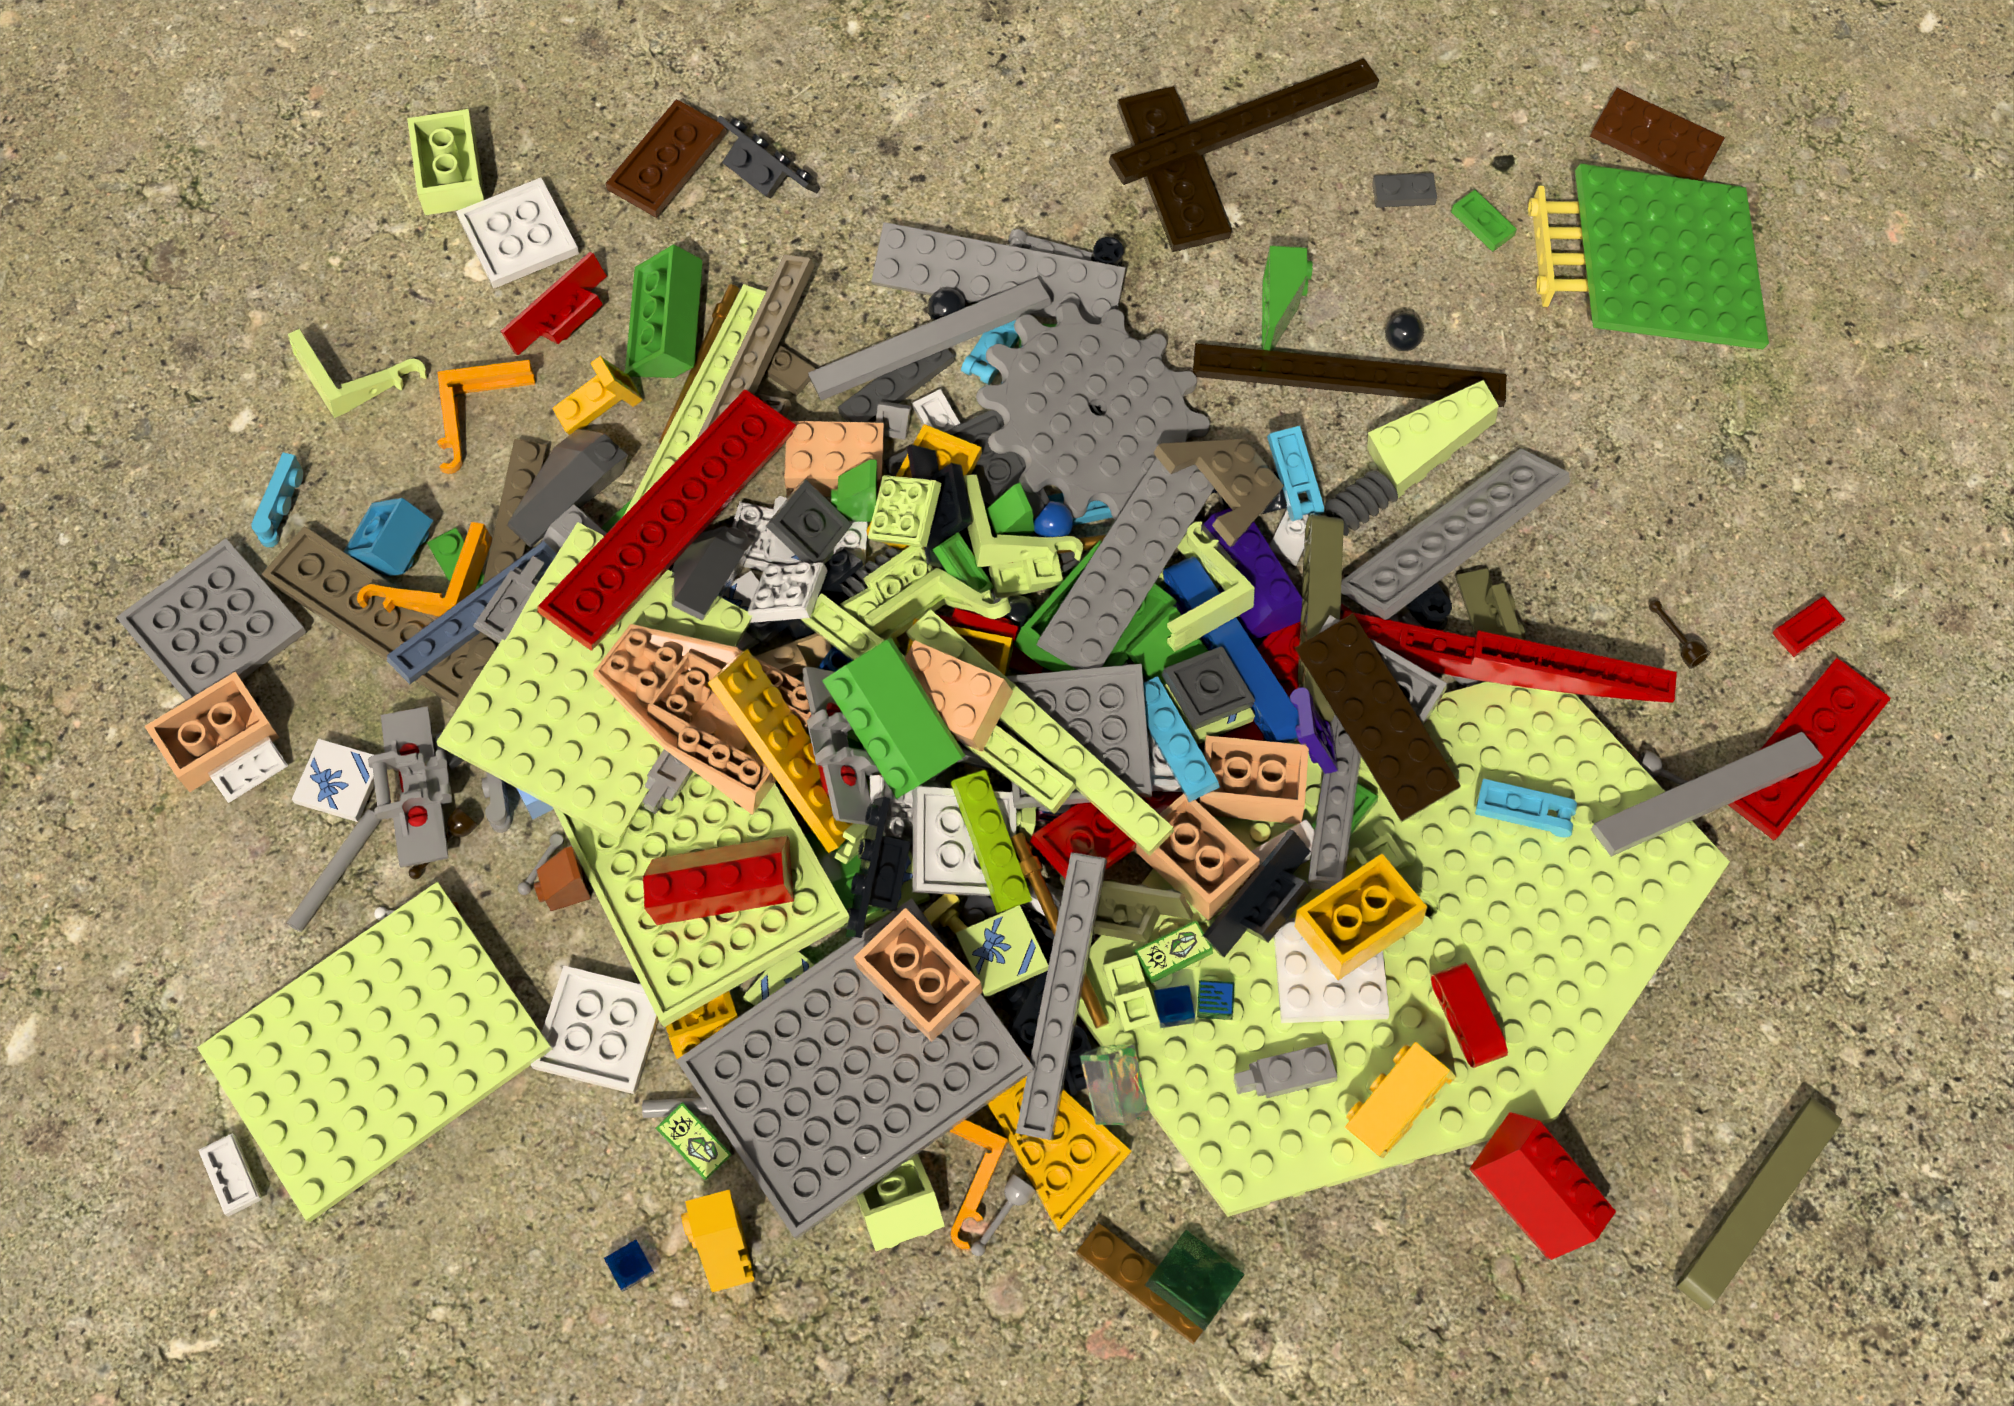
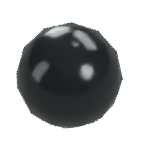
(944, 303)
(1404, 331)
(1021, 610)

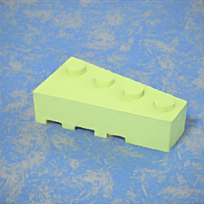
(1429, 436)

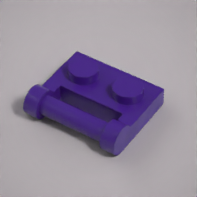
(1314, 731)

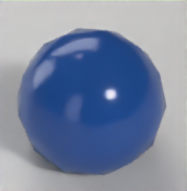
(1054, 521)

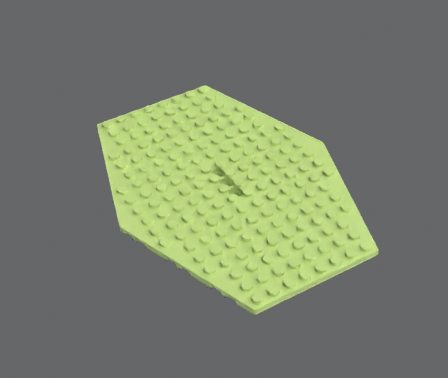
(1539, 918)

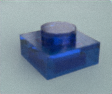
(1174, 1006)
(629, 1265)

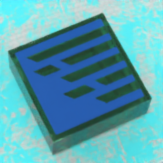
(1215, 1000)

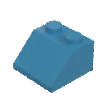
(389, 536)

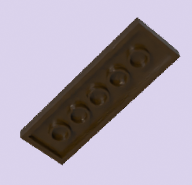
(1184, 191)
(1377, 718)

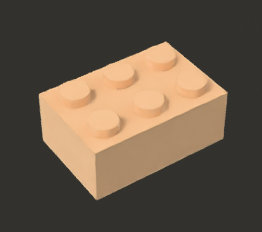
(829, 449)
(962, 693)
(210, 730)
(1256, 779)
(1201, 858)
(918, 974)

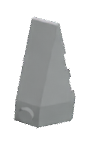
(1417, 685)

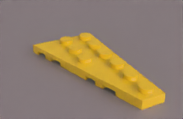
(1071, 1165)

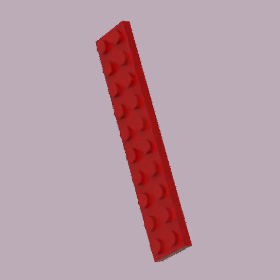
(666, 520)

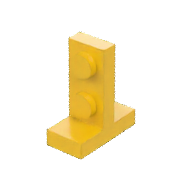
(596, 396)

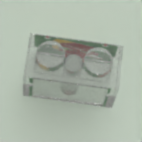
(1114, 1084)

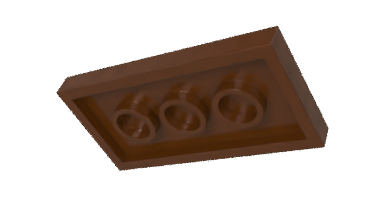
(1657, 136)
(666, 158)

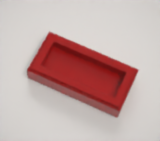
(1808, 626)

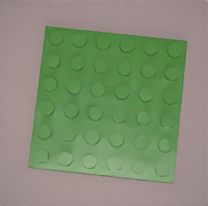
(1670, 257)

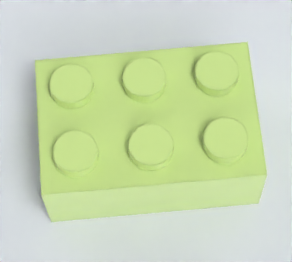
(445, 161)

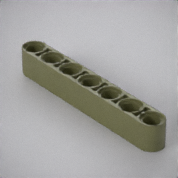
(1320, 591)
(1758, 1203)

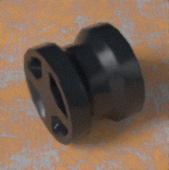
(1108, 248)

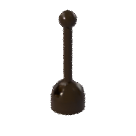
(1692, 651)
(458, 826)

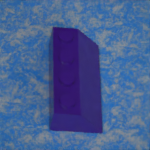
(1275, 596)

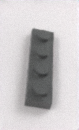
(894, 387)

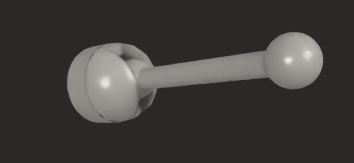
(1653, 766)
(1017, 1193)

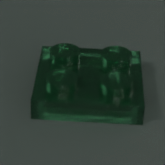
(1194, 1280)

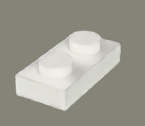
(936, 411)

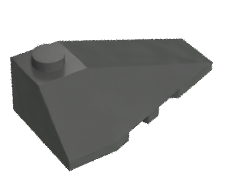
(571, 475)
(708, 569)

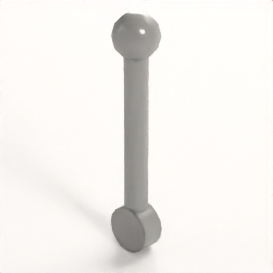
(556, 842)

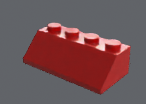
(718, 880)
(1541, 1187)

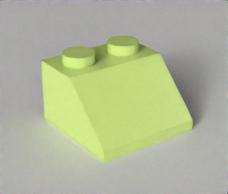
(900, 1206)

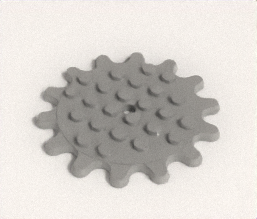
(1049, 415)

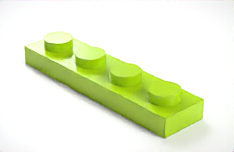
(991, 841)

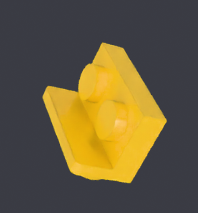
(701, 1024)

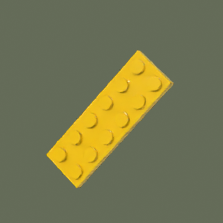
(779, 742)

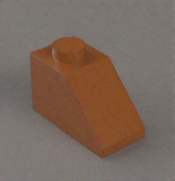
(561, 881)

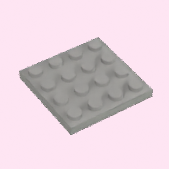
(211, 622)
(1103, 713)

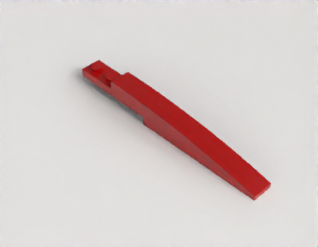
(1520, 662)

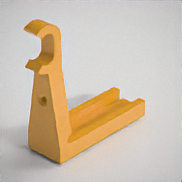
(468, 381)
(461, 585)
(983, 1177)

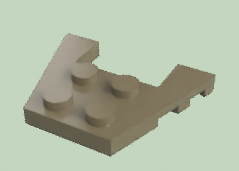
(1235, 474)

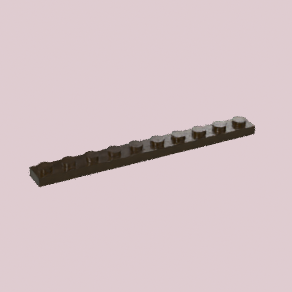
(1243, 121)
(1339, 373)

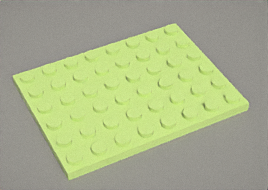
(551, 724)
(706, 956)
(373, 1051)

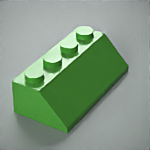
(664, 315)
(893, 718)

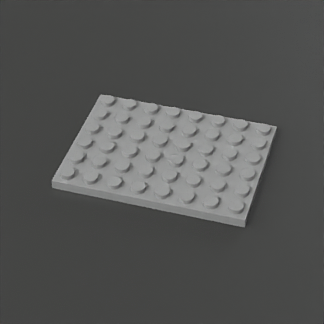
(840, 1087)

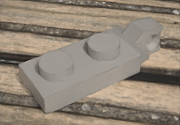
(508, 601)
(665, 781)
(1288, 1072)

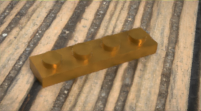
(1130, 1273)

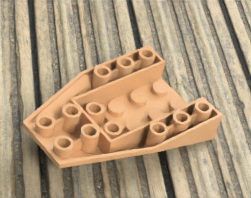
(666, 689)

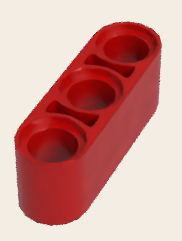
(1469, 1015)

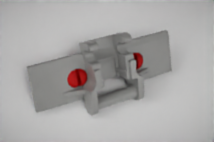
(840, 767)
(423, 785)

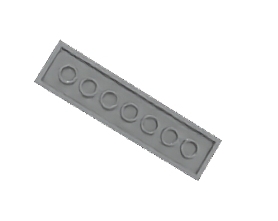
(980, 269)
(1453, 533)
(1125, 566)

